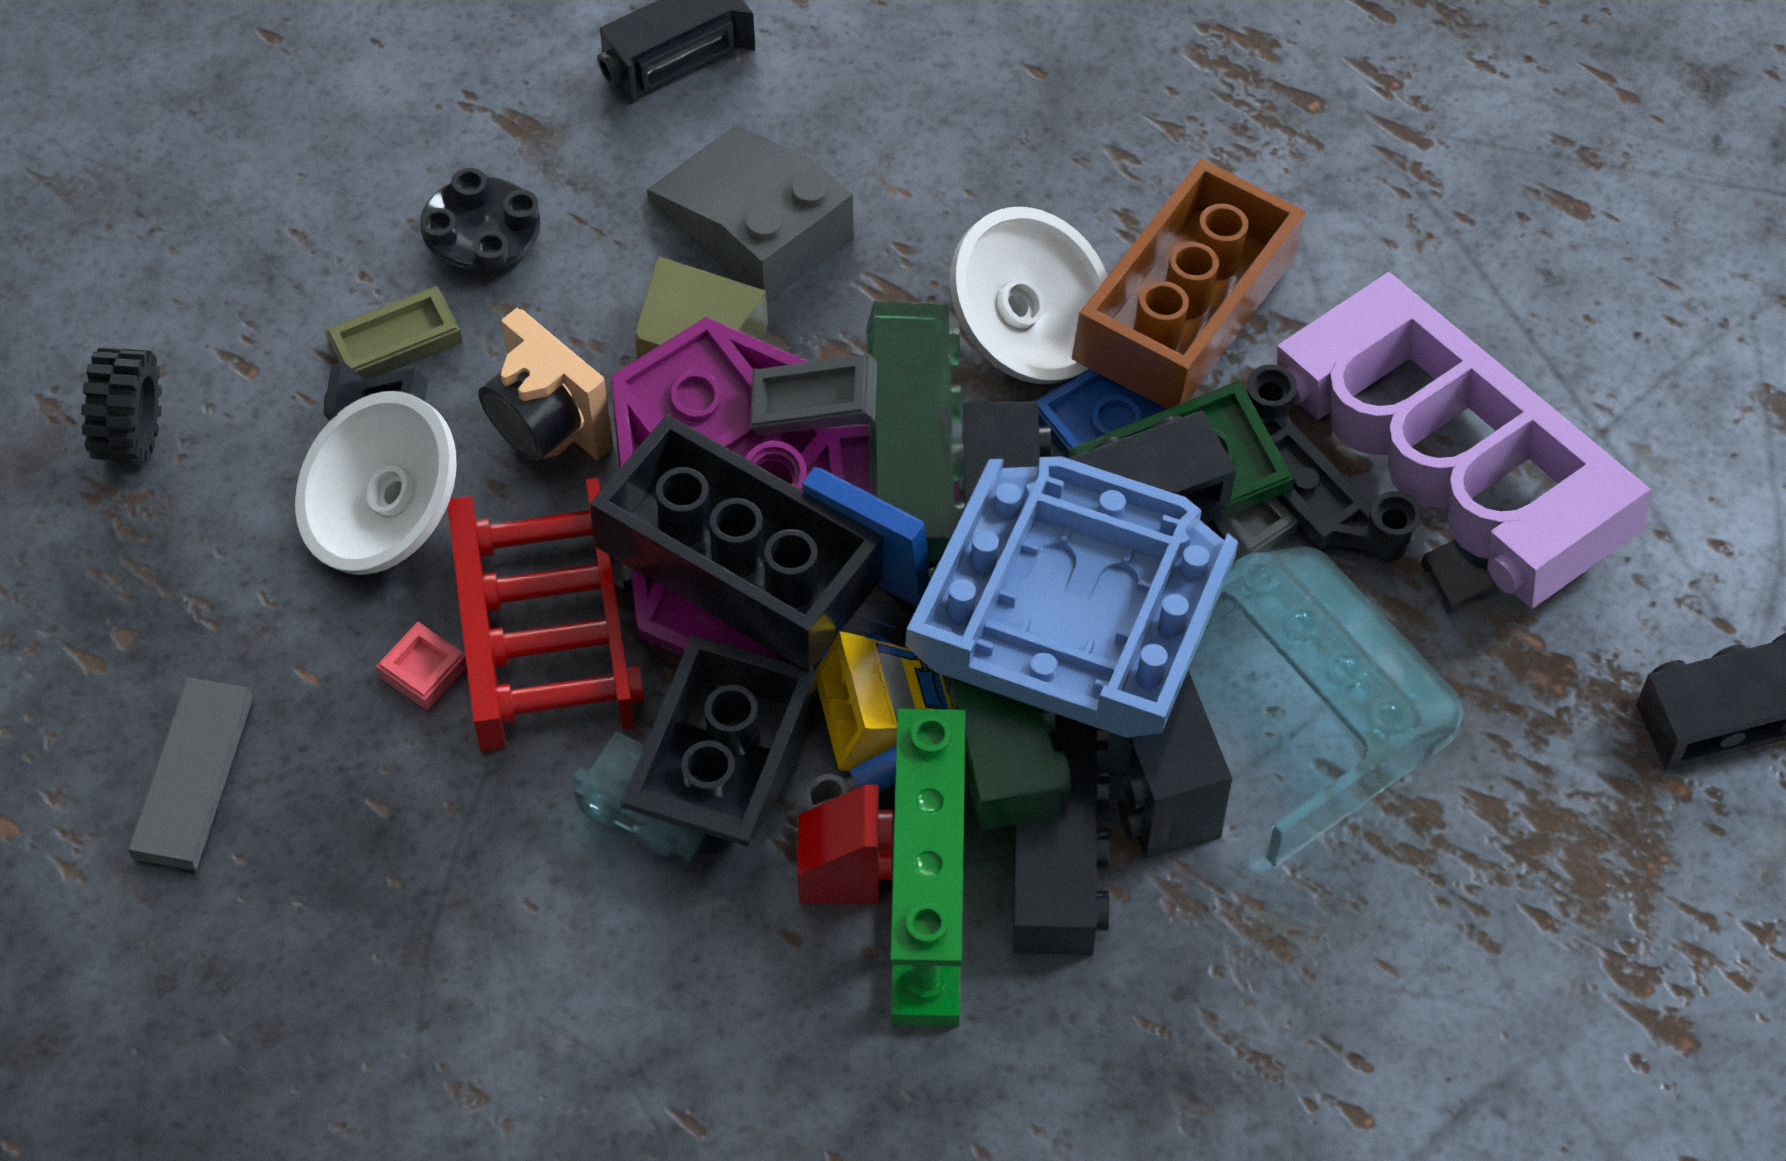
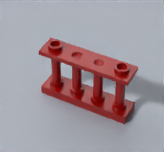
(491, 648)

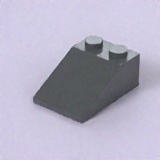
(758, 208)

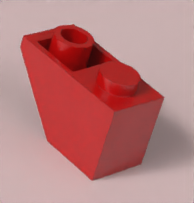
(844, 849)

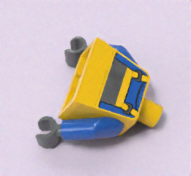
(860, 693)

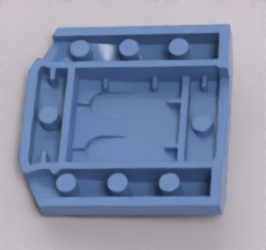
(1073, 594)

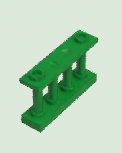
(928, 867)

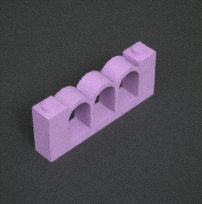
(1528, 548)

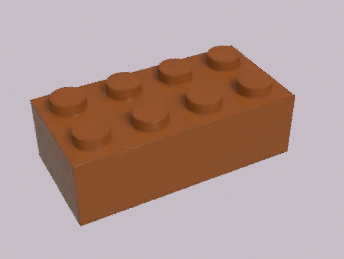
(1188, 285)

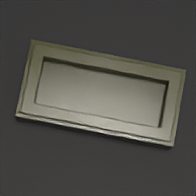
(395, 334)

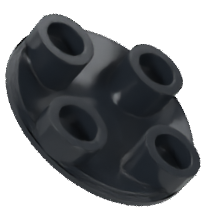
(480, 222)

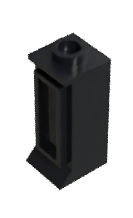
(670, 40)

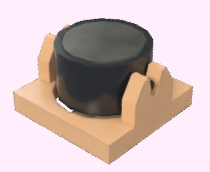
(538, 391)

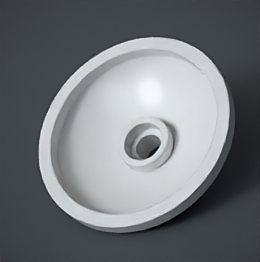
(1039, 270)
(375, 483)

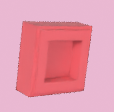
(422, 666)

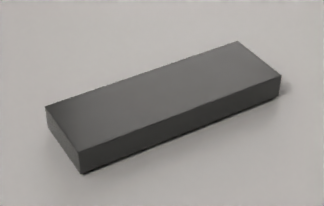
(191, 774)

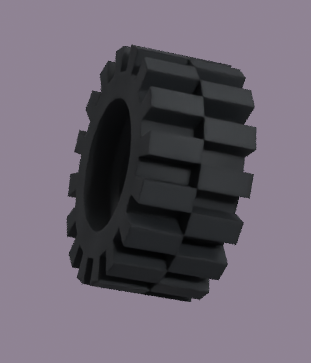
(121, 404)

